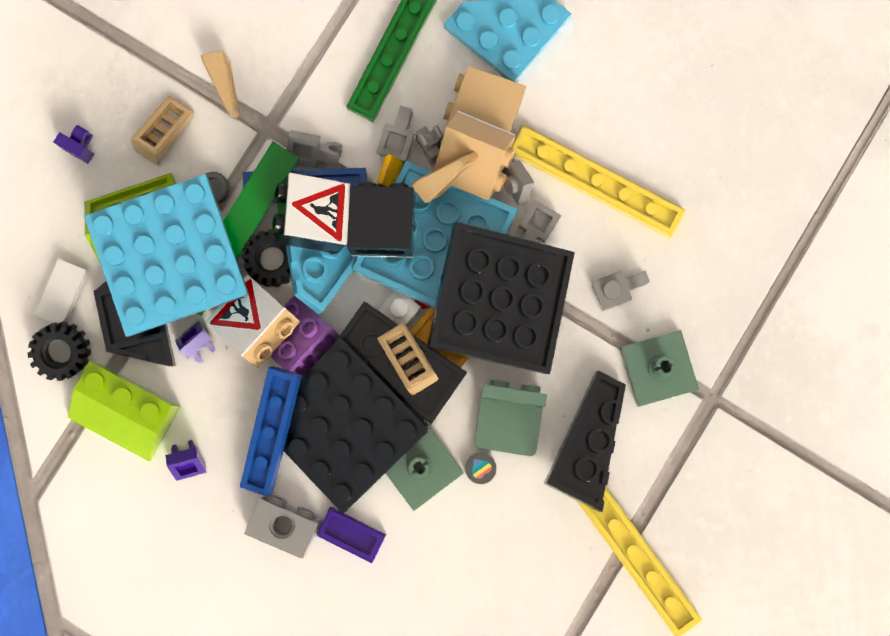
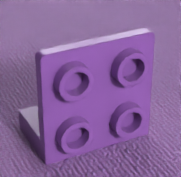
(307, 341)

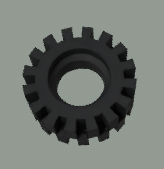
(253, 264)
(42, 359)

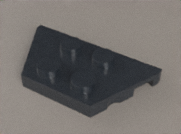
(149, 345)

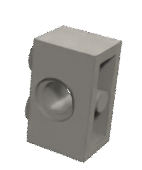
(263, 526)

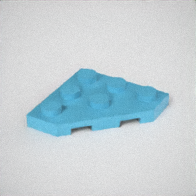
(507, 31)
(318, 274)

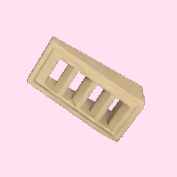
(221, 75)
(163, 145)
(439, 181)
(421, 381)

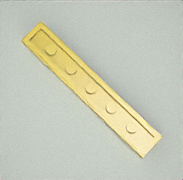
(597, 181)
(643, 566)

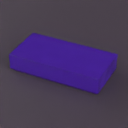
(351, 534)

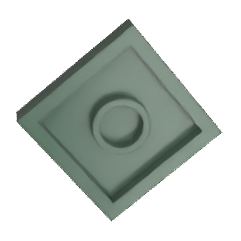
(659, 368)
(424, 471)

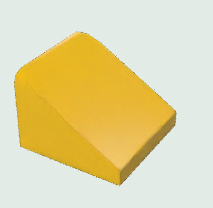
(389, 171)

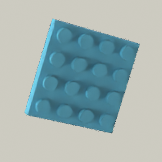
(166, 255)
(422, 274)

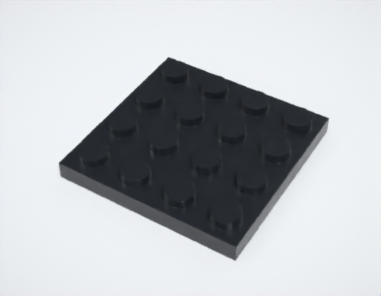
(501, 298)
(349, 425)

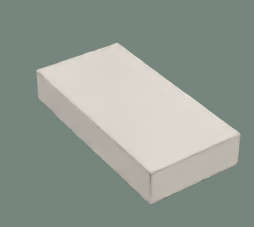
(61, 292)

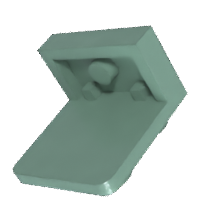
(509, 418)

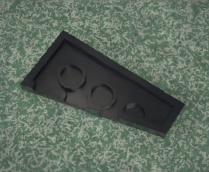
(586, 451)

